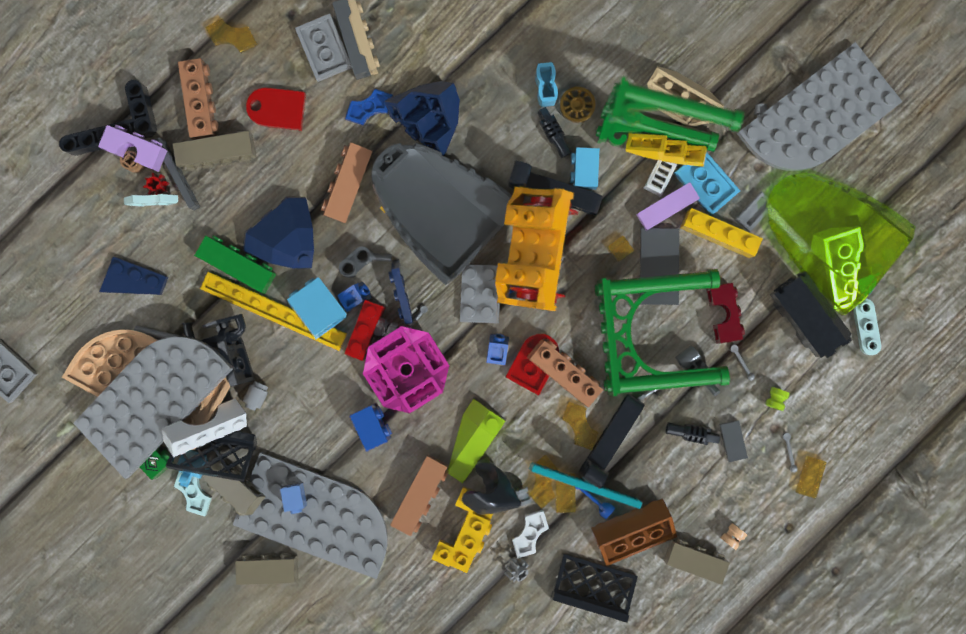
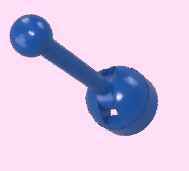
(605, 508)

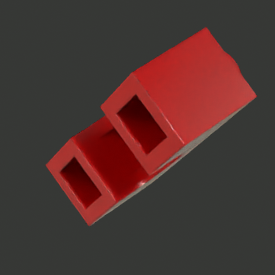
(364, 330)

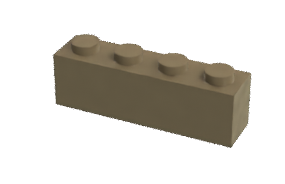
(214, 150)

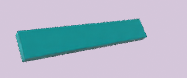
(585, 485)

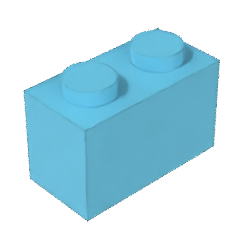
(585, 168)

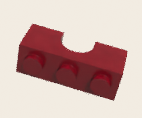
(730, 328)

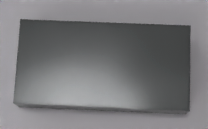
(733, 441)

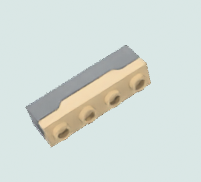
(355, 38)

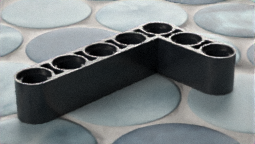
(135, 124)
(582, 199)
(610, 440)

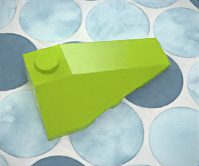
(475, 434)

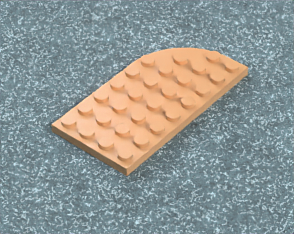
(108, 356)

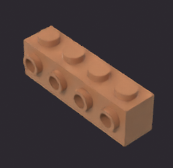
(197, 99)
(347, 182)
(565, 373)
(419, 495)

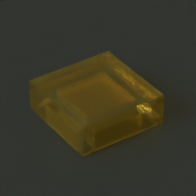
(620, 248)

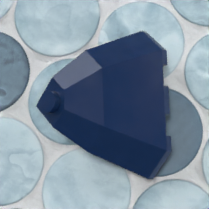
(427, 113)
(283, 235)

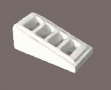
(653, 188)

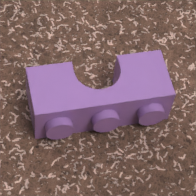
(118, 141)

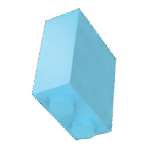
(316, 307)

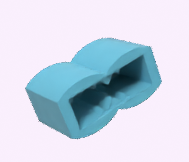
(547, 87)

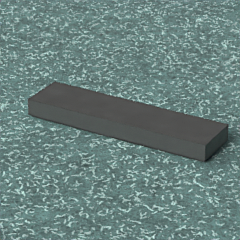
(179, 177)

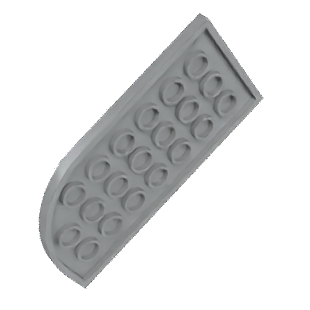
(821, 114)
(151, 393)
(335, 525)

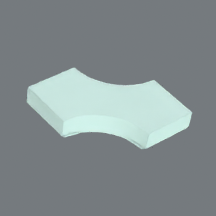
(148, 200)
(196, 498)

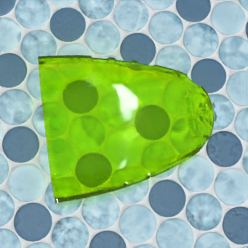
(836, 235)

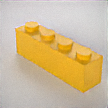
(721, 233)

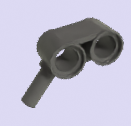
(357, 264)
(691, 359)

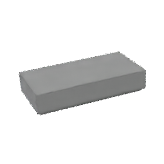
(753, 212)

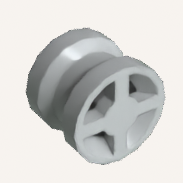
(523, 496)

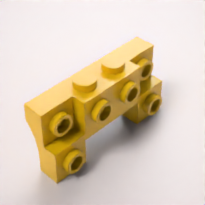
(468, 540)

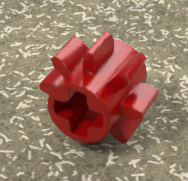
(152, 181)

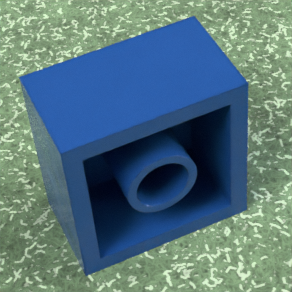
(371, 427)

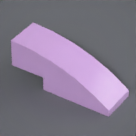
(668, 206)

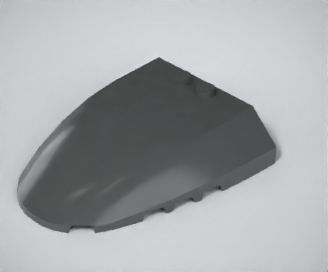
(438, 206)

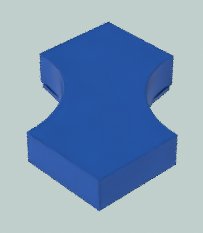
(362, 110)

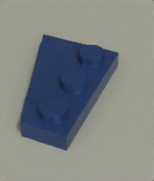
(132, 279)
(400, 294)

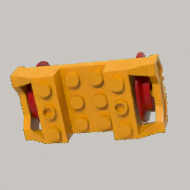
(534, 247)

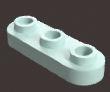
(866, 336)

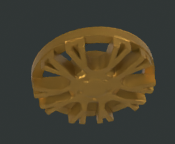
(577, 104)

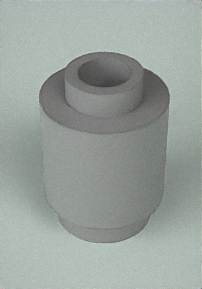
(255, 395)

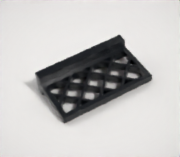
(235, 439)
(591, 605)

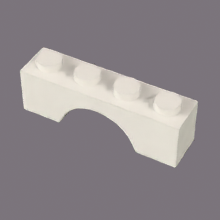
(183, 437)

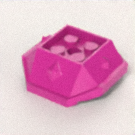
(385, 373)

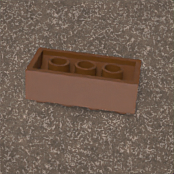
(634, 531)

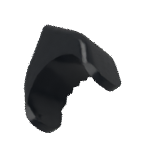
(499, 491)

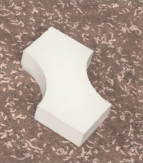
(534, 525)

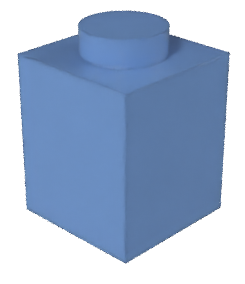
(293, 498)

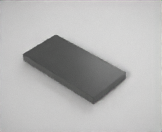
(657, 258)

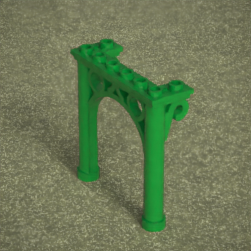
(627, 99)
(658, 380)

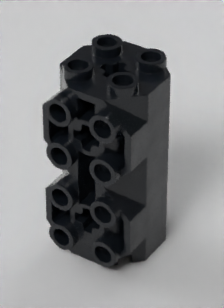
(811, 315)

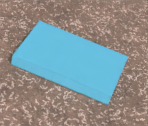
(709, 183)

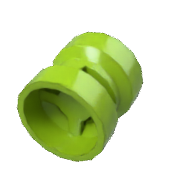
(777, 398)

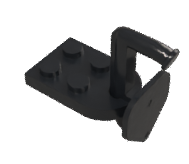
(230, 346)

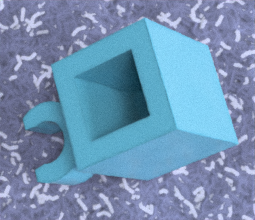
(186, 477)

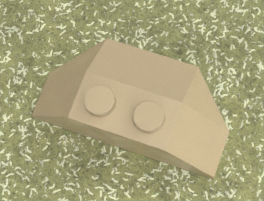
(677, 84)

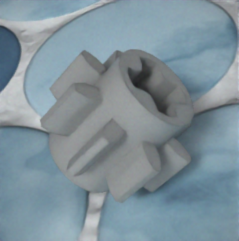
(516, 569)

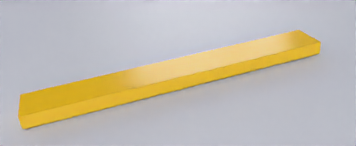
(267, 308)

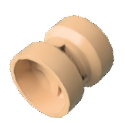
(737, 533)

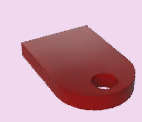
(278, 108)
(525, 371)

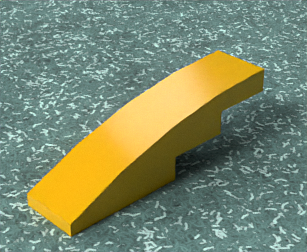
(671, 151)

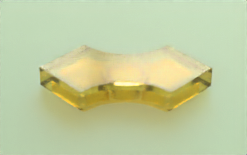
(225, 34)
(583, 434)
(542, 490)

